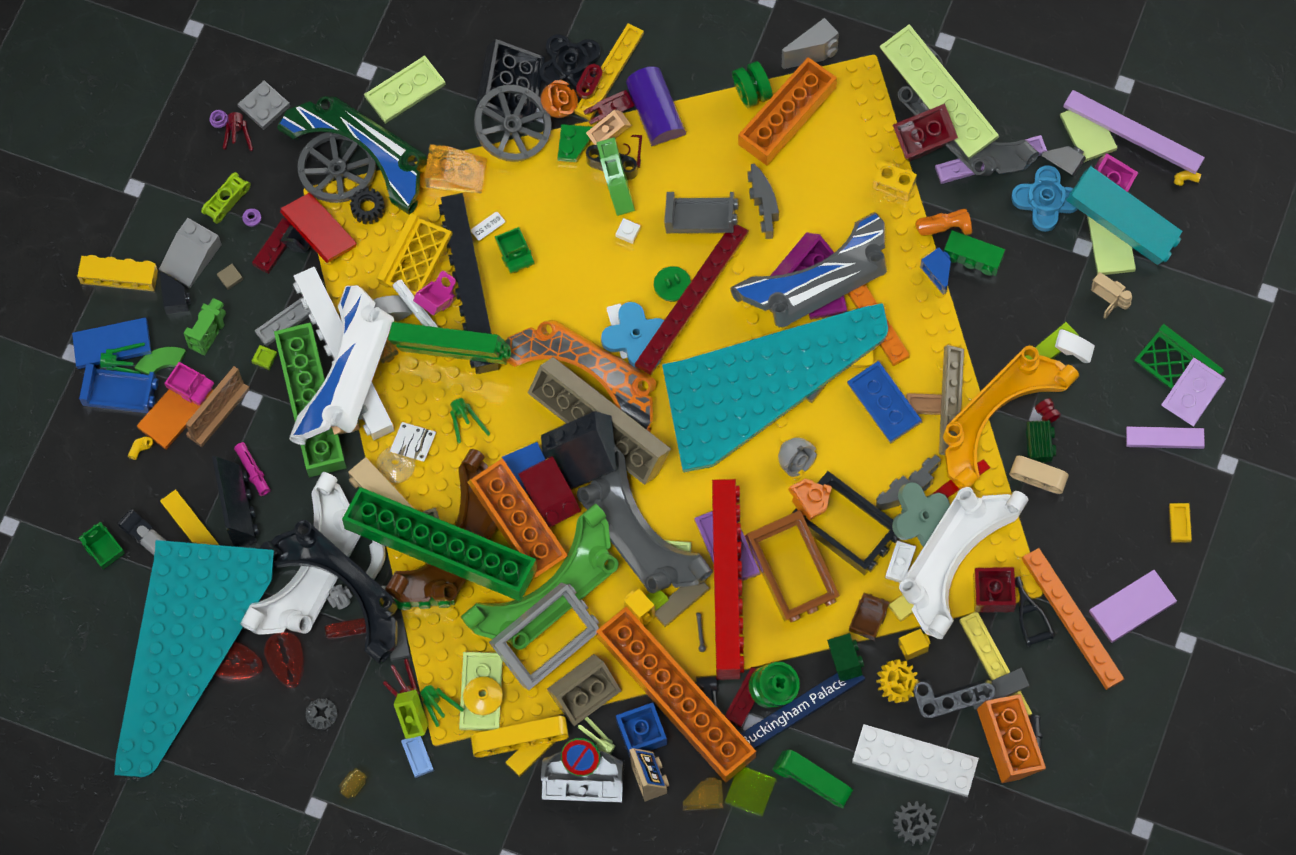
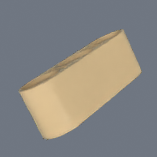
(1039, 474)

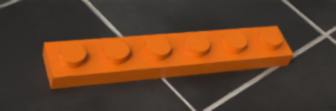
(892, 344)

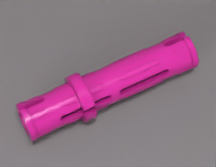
(255, 474)

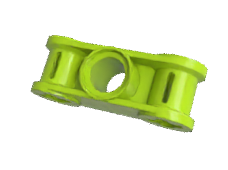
(233, 187)

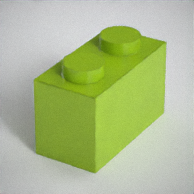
(411, 714)

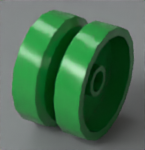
(752, 84)
(774, 685)

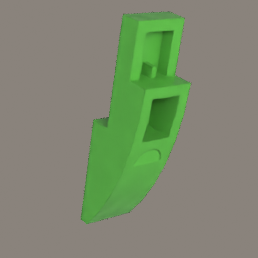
(615, 176)

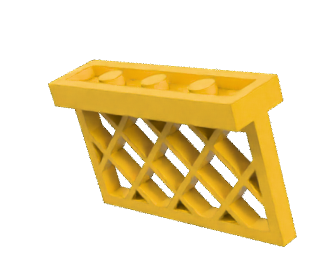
(402, 247)

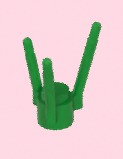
(110, 361)
(460, 410)
(432, 697)

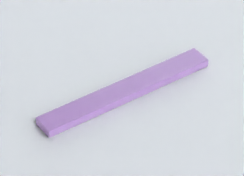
(1134, 132)

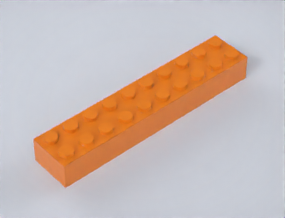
(676, 694)

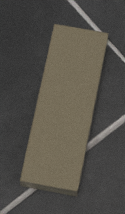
(679, 602)

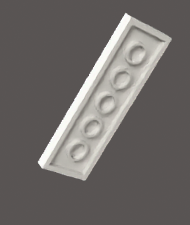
(915, 760)

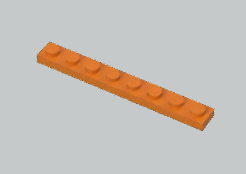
(1072, 619)

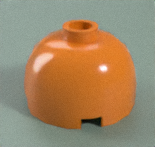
(559, 99)

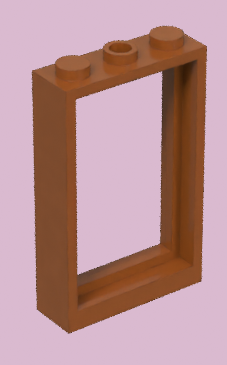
(778, 527)

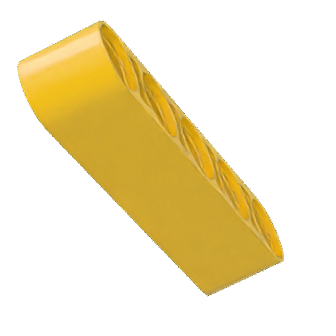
(515, 736)

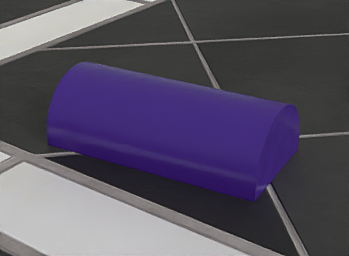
(655, 105)

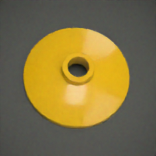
(486, 704)

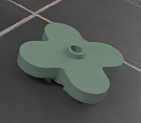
(919, 513)

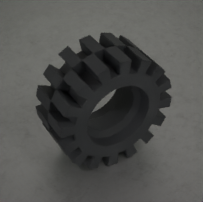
(364, 196)

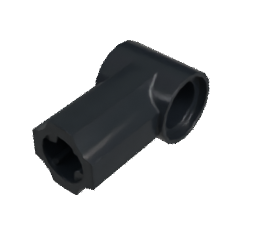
(708, 686)

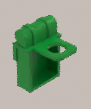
(514, 250)
(101, 545)

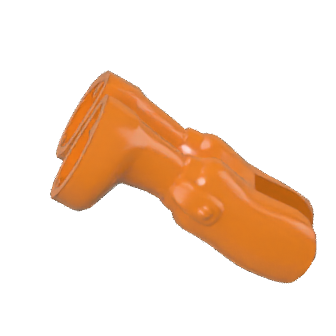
(942, 222)

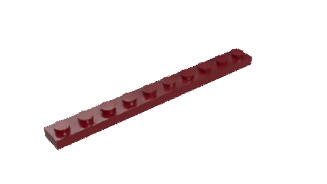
(690, 300)

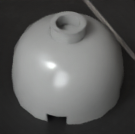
(796, 455)

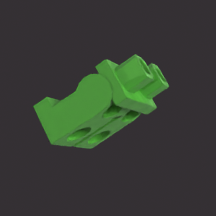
(206, 328)

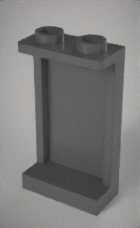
(700, 214)

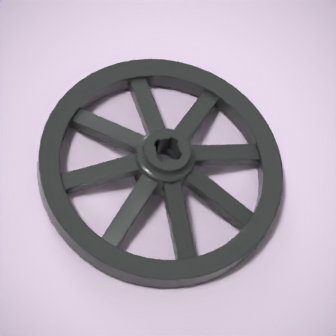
(516, 122)
(333, 165)

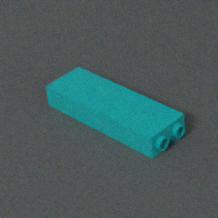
(1124, 216)

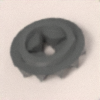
(320, 722)

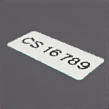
(487, 225)

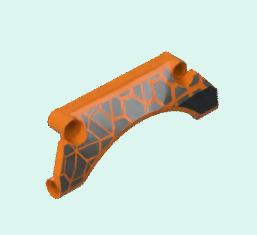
(617, 376)

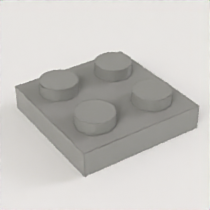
(264, 105)

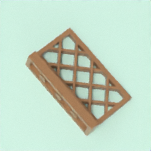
(216, 407)

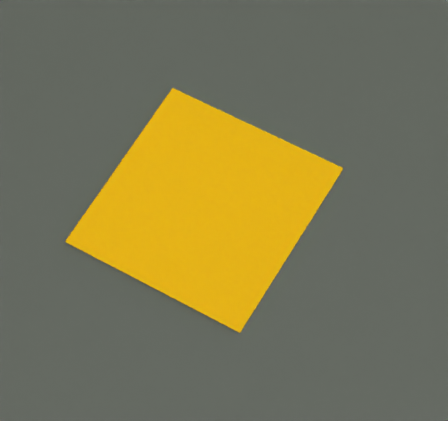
(583, 268)

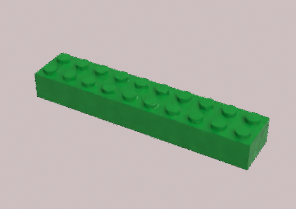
(440, 544)

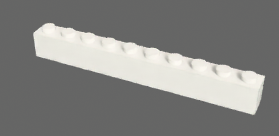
(330, 328)

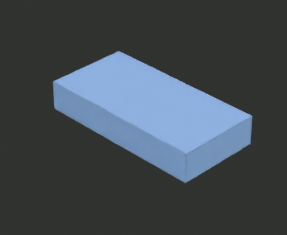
(417, 756)

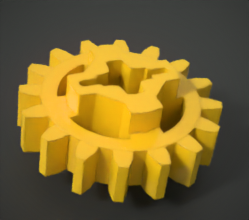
(889, 677)

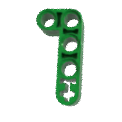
(813, 777)

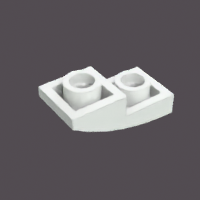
(1074, 345)

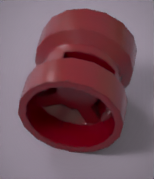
(1047, 411)

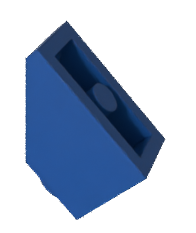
(937, 267)

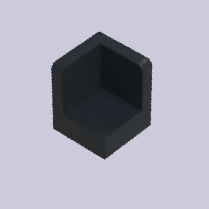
(294, 240)

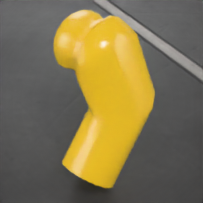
(1186, 175)
(139, 445)

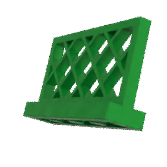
(1178, 344)

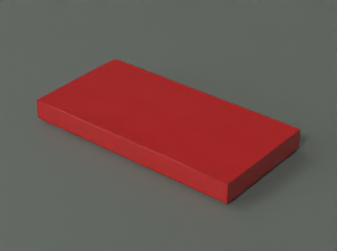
(318, 227)

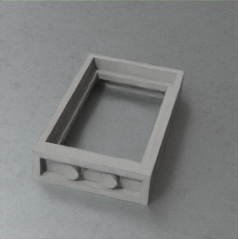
(510, 659)

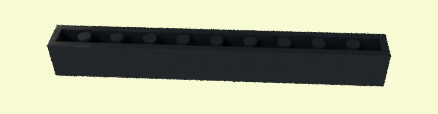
(466, 272)

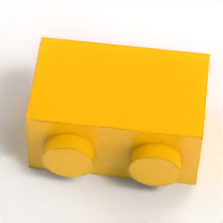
(640, 606)

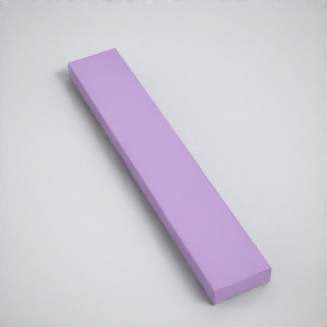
(957, 169)

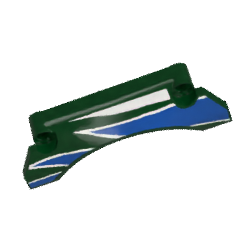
(389, 152)

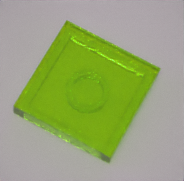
(750, 791)

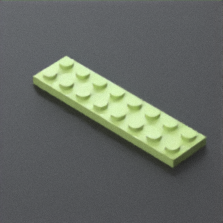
(937, 87)

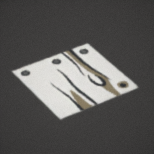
(412, 441)

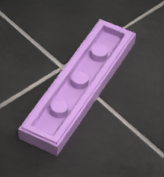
(1165, 437)

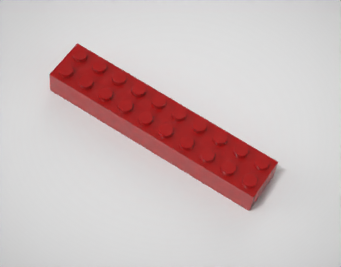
(726, 583)

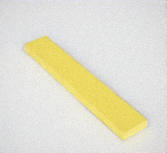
(986, 649)

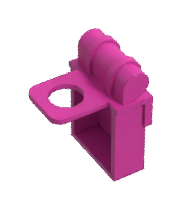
(435, 295)
(189, 384)

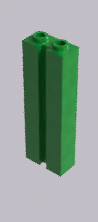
(449, 343)

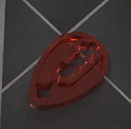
(294, 664)
(241, 669)

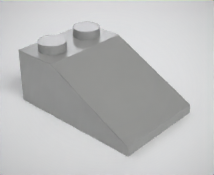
(816, 43)
(190, 252)

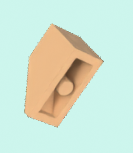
(609, 127)

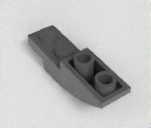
(765, 198)
(922, 478)

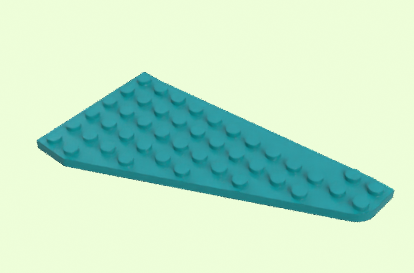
(744, 388)

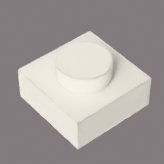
(628, 231)

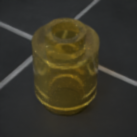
(352, 783)

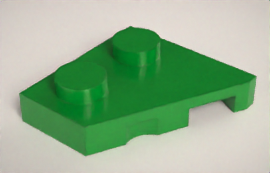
(572, 142)

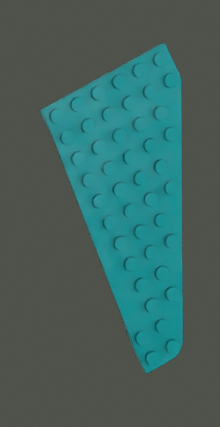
(185, 632)

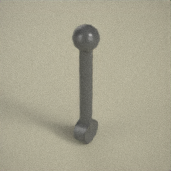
(702, 647)

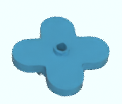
(1034, 197)
(632, 332)

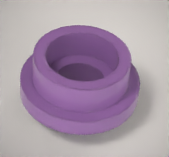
(217, 114)
(251, 222)

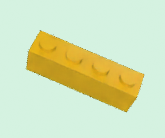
(117, 273)

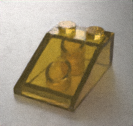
(454, 169)

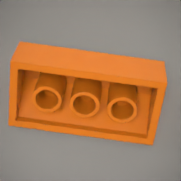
(1011, 738)

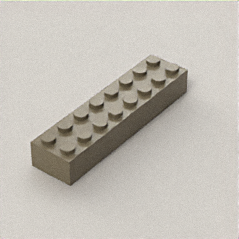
(573, 398)

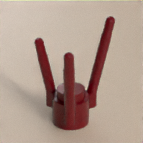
(235, 123)
(404, 688)

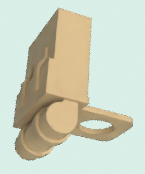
(1111, 292)

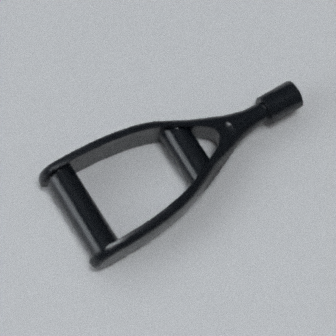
(1029, 608)

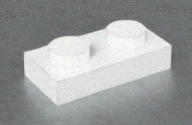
(900, 561)

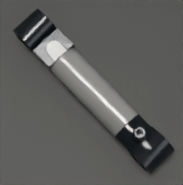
(139, 530)

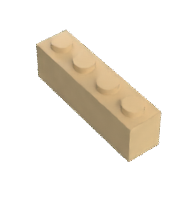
(369, 478)

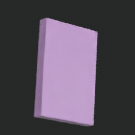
(1193, 392)

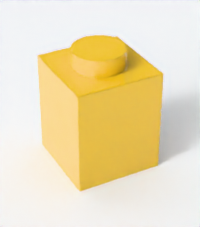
(914, 644)

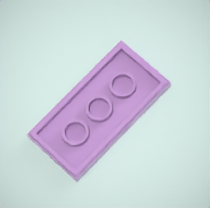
(1132, 606)

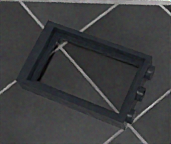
(879, 551)

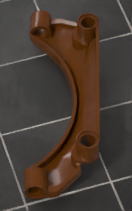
(428, 580)

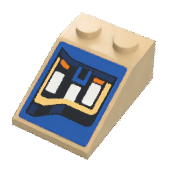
(648, 774)

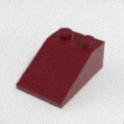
(925, 132)
(549, 491)

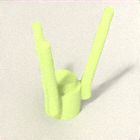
(603, 744)

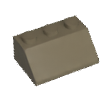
(584, 689)

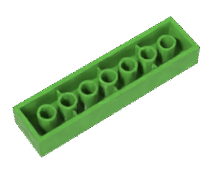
(303, 380)

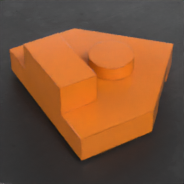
(810, 498)

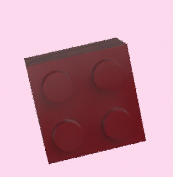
(994, 589)

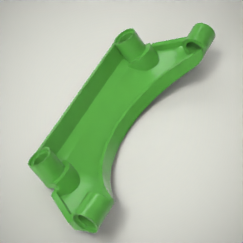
(581, 569)

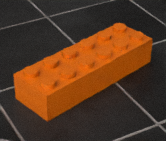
(787, 111)
(516, 516)

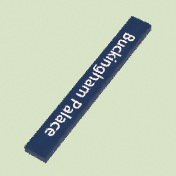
(798, 709)

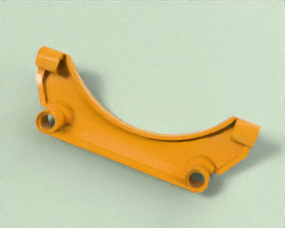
(1013, 381)

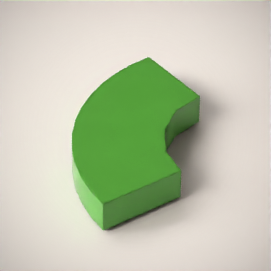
(160, 359)

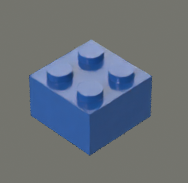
(641, 728)

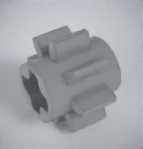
(339, 596)

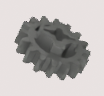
(907, 820)

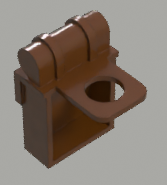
(869, 616)

